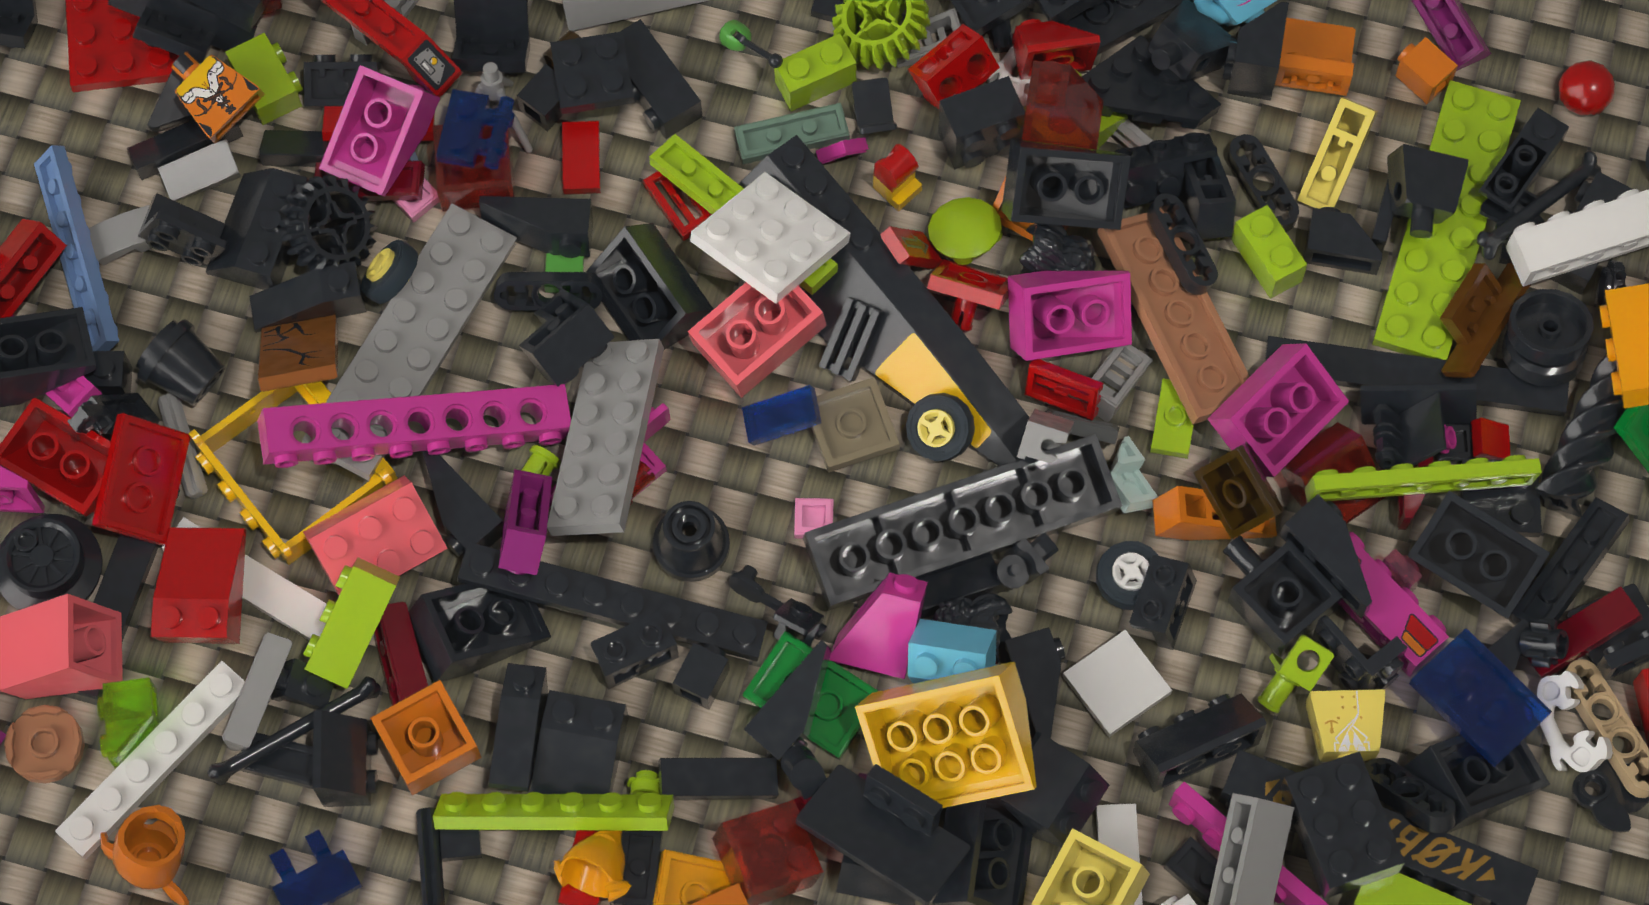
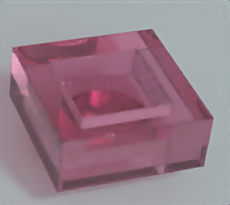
(1403, 570)

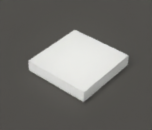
(1117, 683)

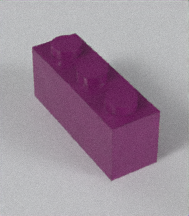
(525, 522)

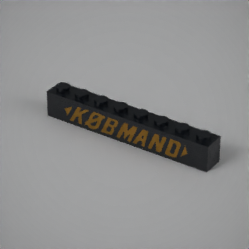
(1429, 857)

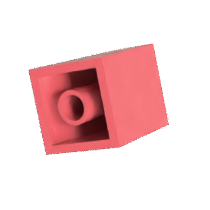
(60, 648)

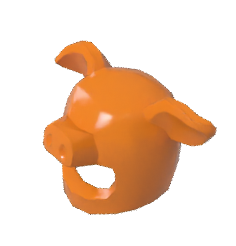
(149, 852)

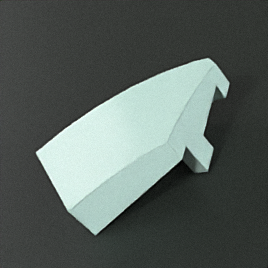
(1130, 483)

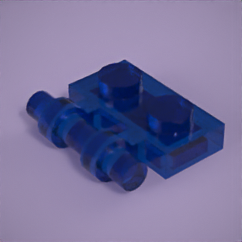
(464, 128)

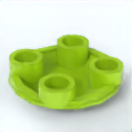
(965, 229)

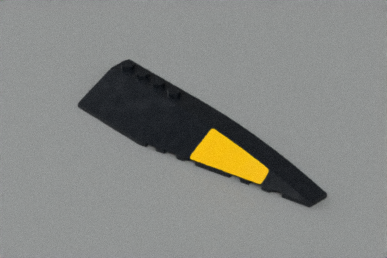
(916, 342)

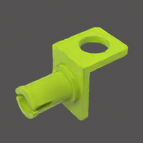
(1290, 675)

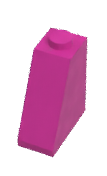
(883, 627)

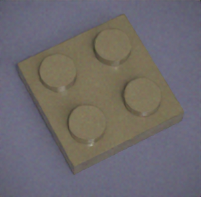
(854, 425)

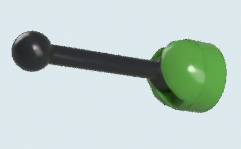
(743, 39)

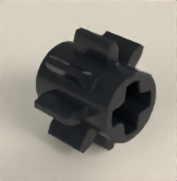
(1544, 643)

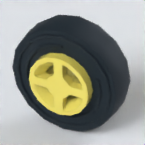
(389, 271)
(927, 430)

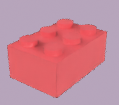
(754, 336)
(382, 528)

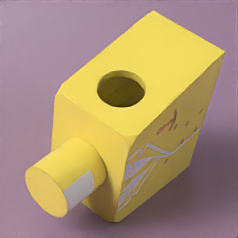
(1346, 722)

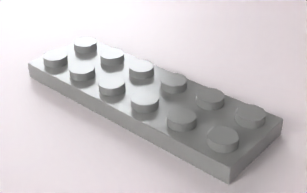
(606, 439)

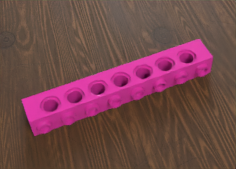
(544, 403)

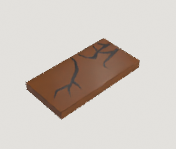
(298, 353)

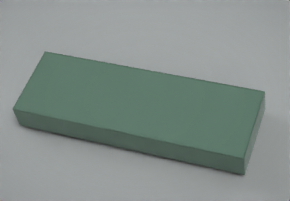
(814, 127)

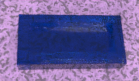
(781, 415)

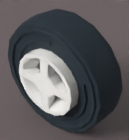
(1127, 558)

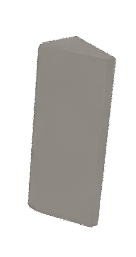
(256, 692)

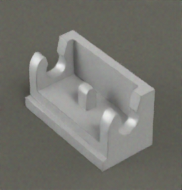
(1045, 432)

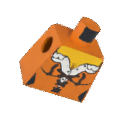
(214, 93)

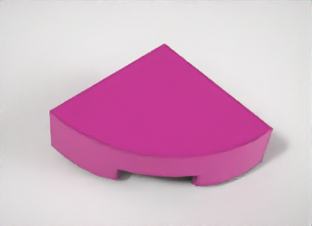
(842, 149)

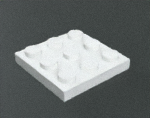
(770, 237)

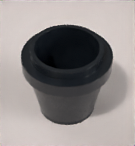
(180, 363)
(691, 556)

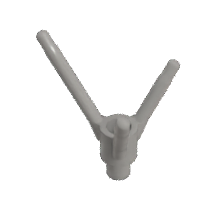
(493, 84)

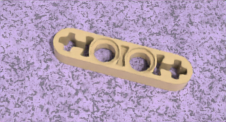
(1616, 726)

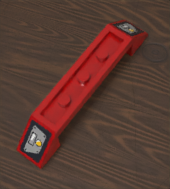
(402, 40)

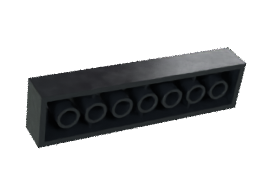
(962, 521)

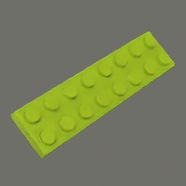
(1430, 270)

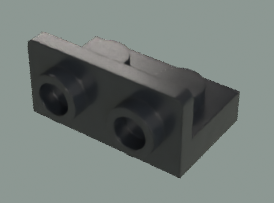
(330, 81)
(1164, 599)
(635, 649)

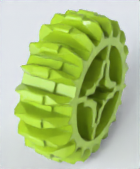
(880, 33)

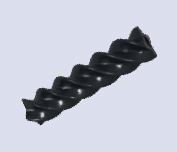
(1583, 444)

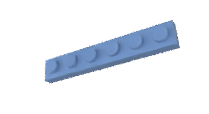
(78, 257)

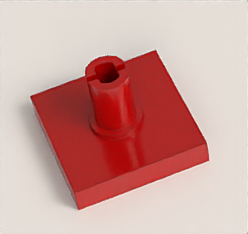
(970, 289)

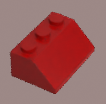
(55, 457)

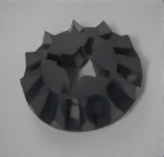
(1611, 277)

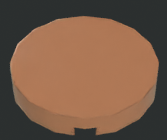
(44, 744)

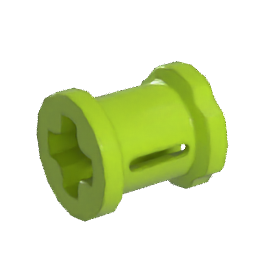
(541, 461)

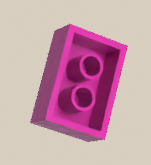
(1280, 407)

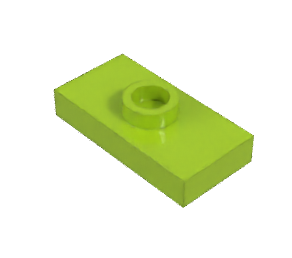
(1172, 425)

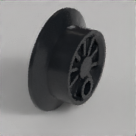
(49, 559)

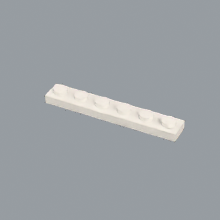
(152, 760)

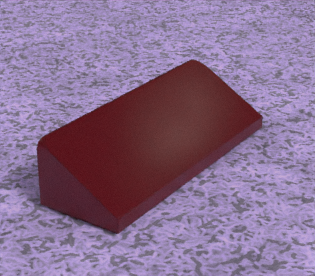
(1594, 627)
(399, 653)

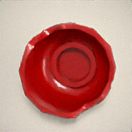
(1586, 88)

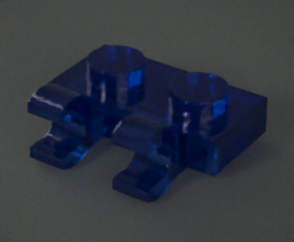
(319, 884)

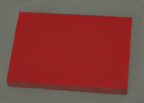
(141, 479)

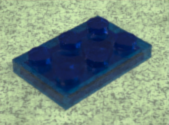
(1480, 697)

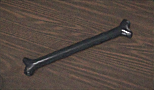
(1491, 240)
(223, 771)

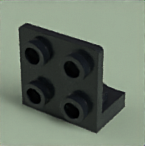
(182, 231)
(1626, 649)

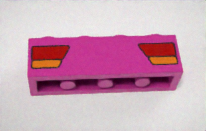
(1396, 613)

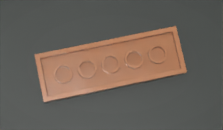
(1179, 323)

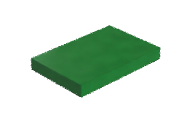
(835, 716)

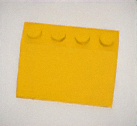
(954, 735)

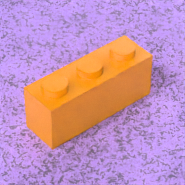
(1628, 320)

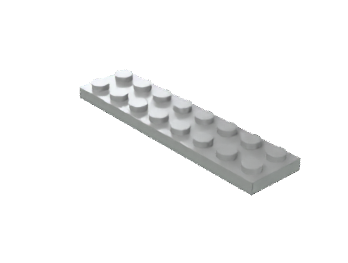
(423, 318)

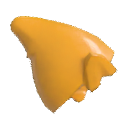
(595, 866)

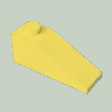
(1337, 154)

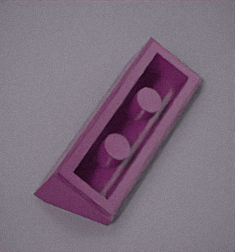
(1453, 31)

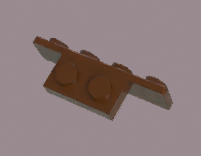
(1479, 316)

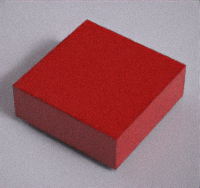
(1490, 439)

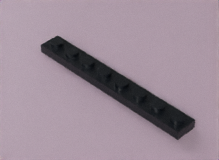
(615, 602)

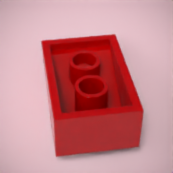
(200, 586)

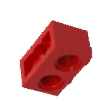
(954, 66)

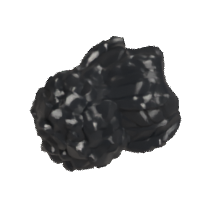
(1056, 251)
(984, 611)

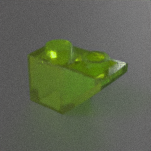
(129, 716)

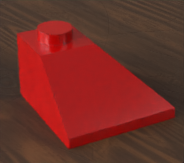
(1053, 42)

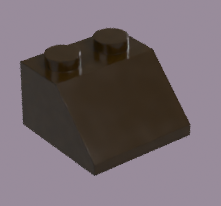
(1239, 491)

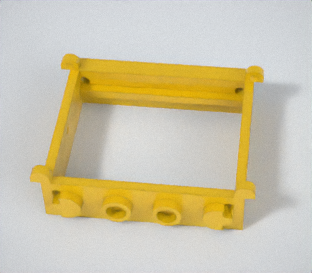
(239, 421)

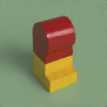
(896, 178)

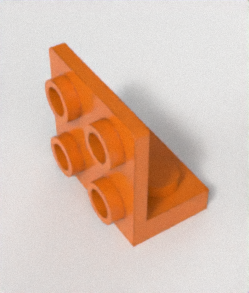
(1316, 57)

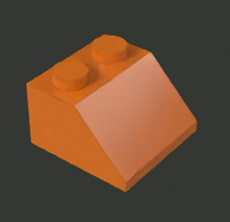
(426, 737)

